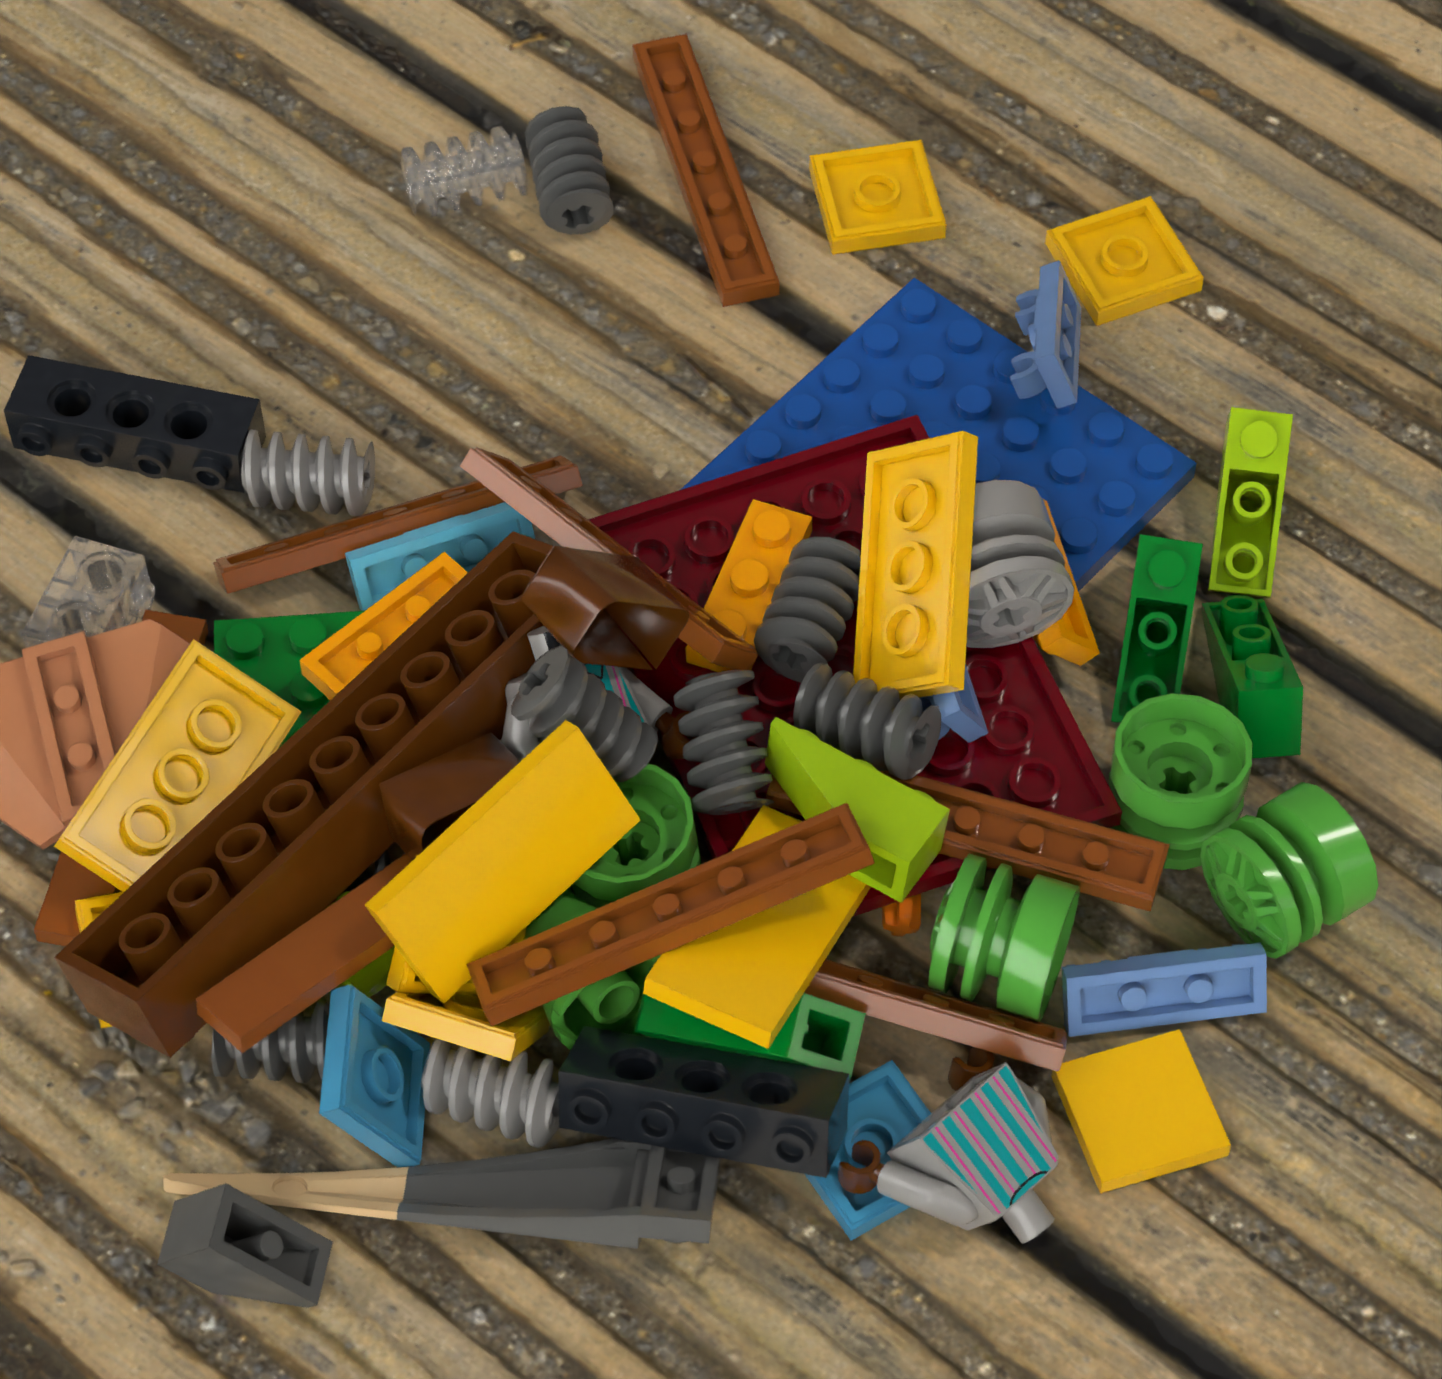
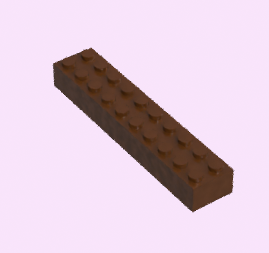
(307, 813)

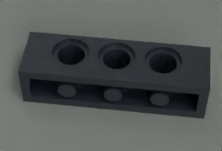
(132, 423)
(704, 1101)

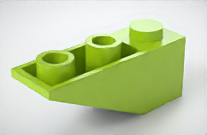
(1249, 502)
(897, 822)

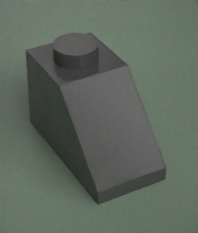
(244, 1249)

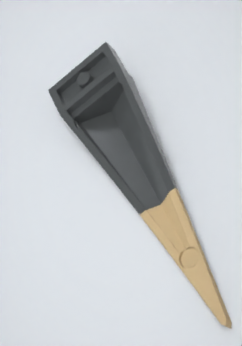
(579, 1193)

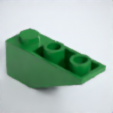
(1157, 621)
(1255, 674)
(813, 1035)

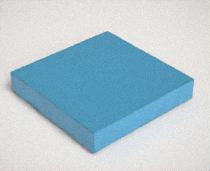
(374, 1078)
(881, 1111)

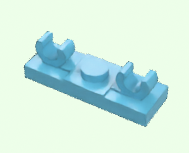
(464, 538)

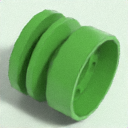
(1180, 773)
(654, 849)
(1289, 869)
(1003, 937)

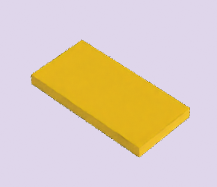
(916, 565)
(176, 765)
(503, 861)
(760, 966)

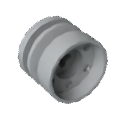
(1015, 567)

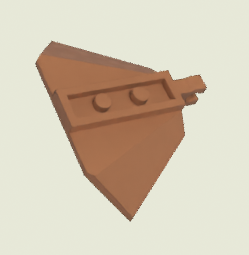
(69, 714)

